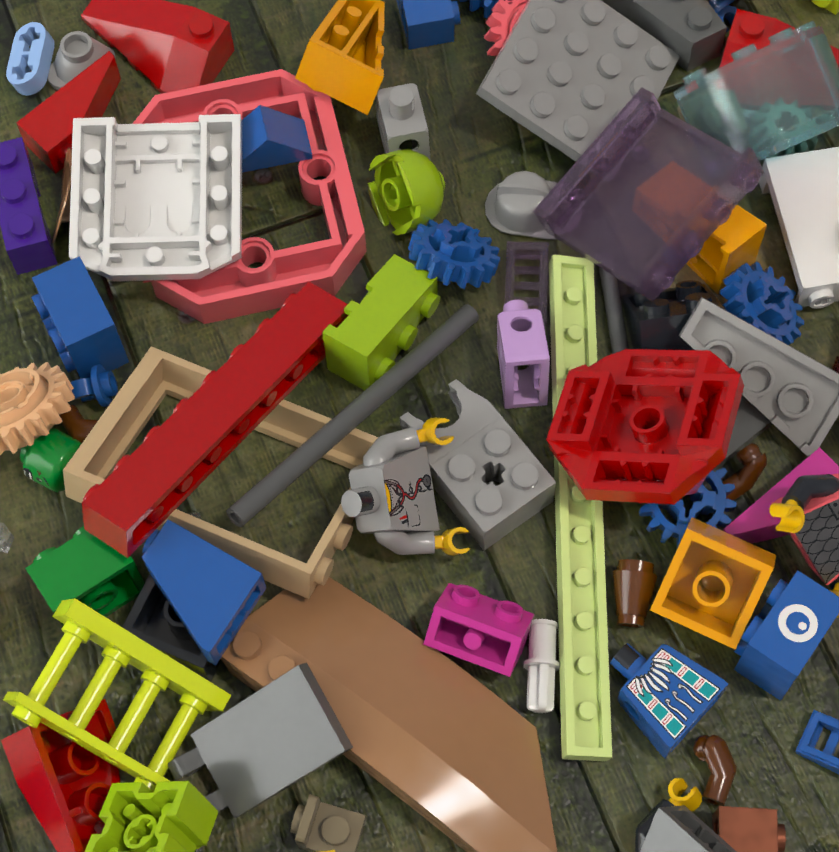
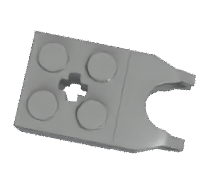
(479, 453)

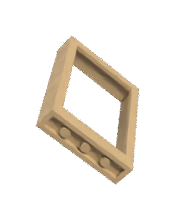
(131, 409)

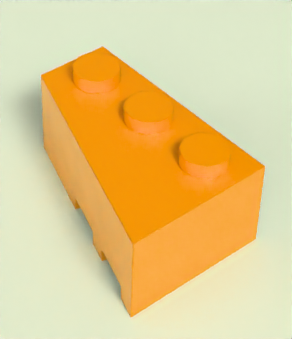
(347, 54)
(729, 248)

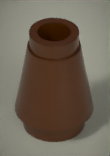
(633, 591)

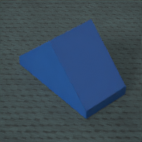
(273, 139)

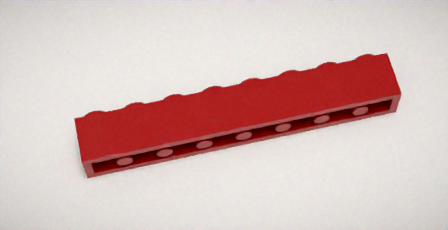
(211, 422)

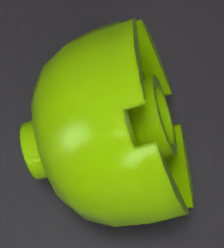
(405, 190)

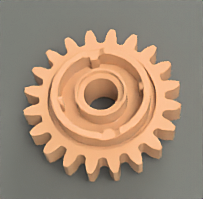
(31, 404)

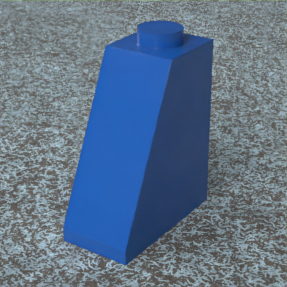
(203, 586)

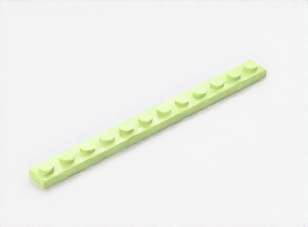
(579, 535)

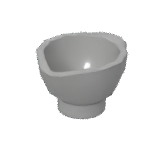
(74, 55)

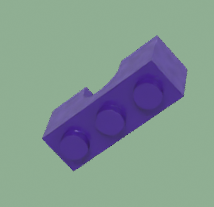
(21, 215)

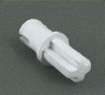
(541, 665)

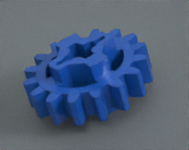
(453, 253)
(763, 301)
(704, 503)

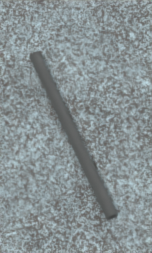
(351, 416)

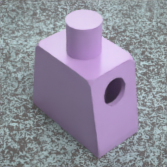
(522, 342)

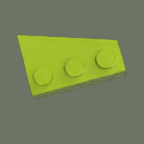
(381, 324)

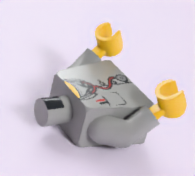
(396, 494)

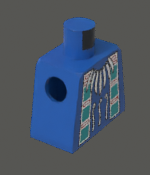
(665, 693)

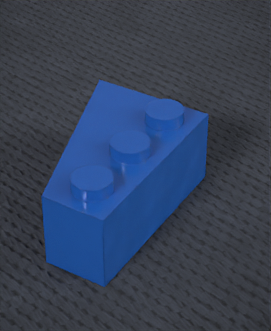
(428, 21)

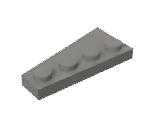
(777, 379)

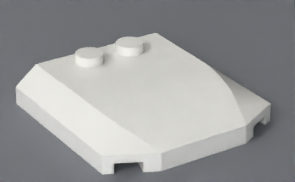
(156, 197)

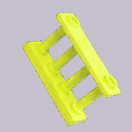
(120, 648)

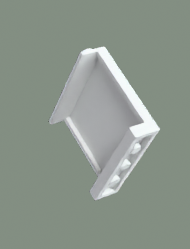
(807, 209)

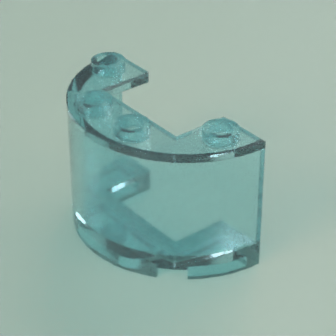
(767, 94)

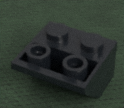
(660, 321)

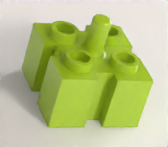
(158, 821)

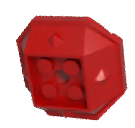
(645, 423)

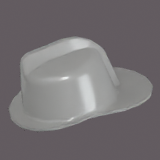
(513, 202)

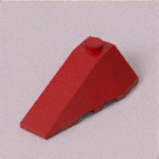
(164, 40)

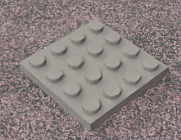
(573, 70)

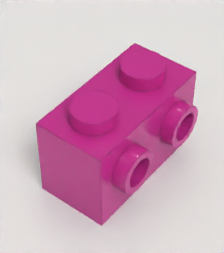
(479, 628)

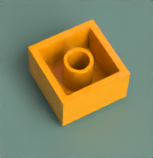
(713, 583)

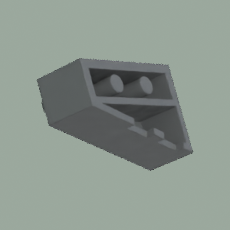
(682, 25)

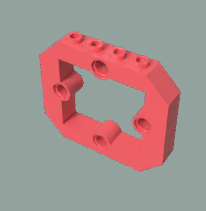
(325, 263)

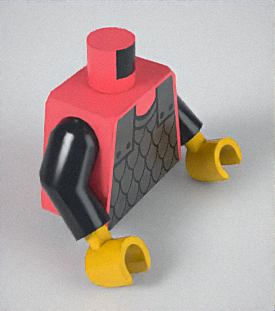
(812, 520)

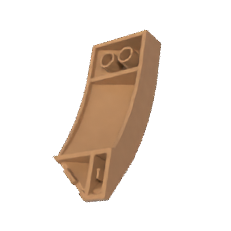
(409, 716)

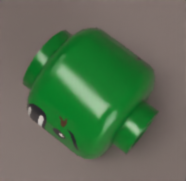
(48, 457)

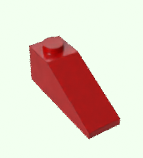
(49, 126)

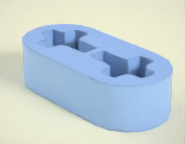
(24, 59)

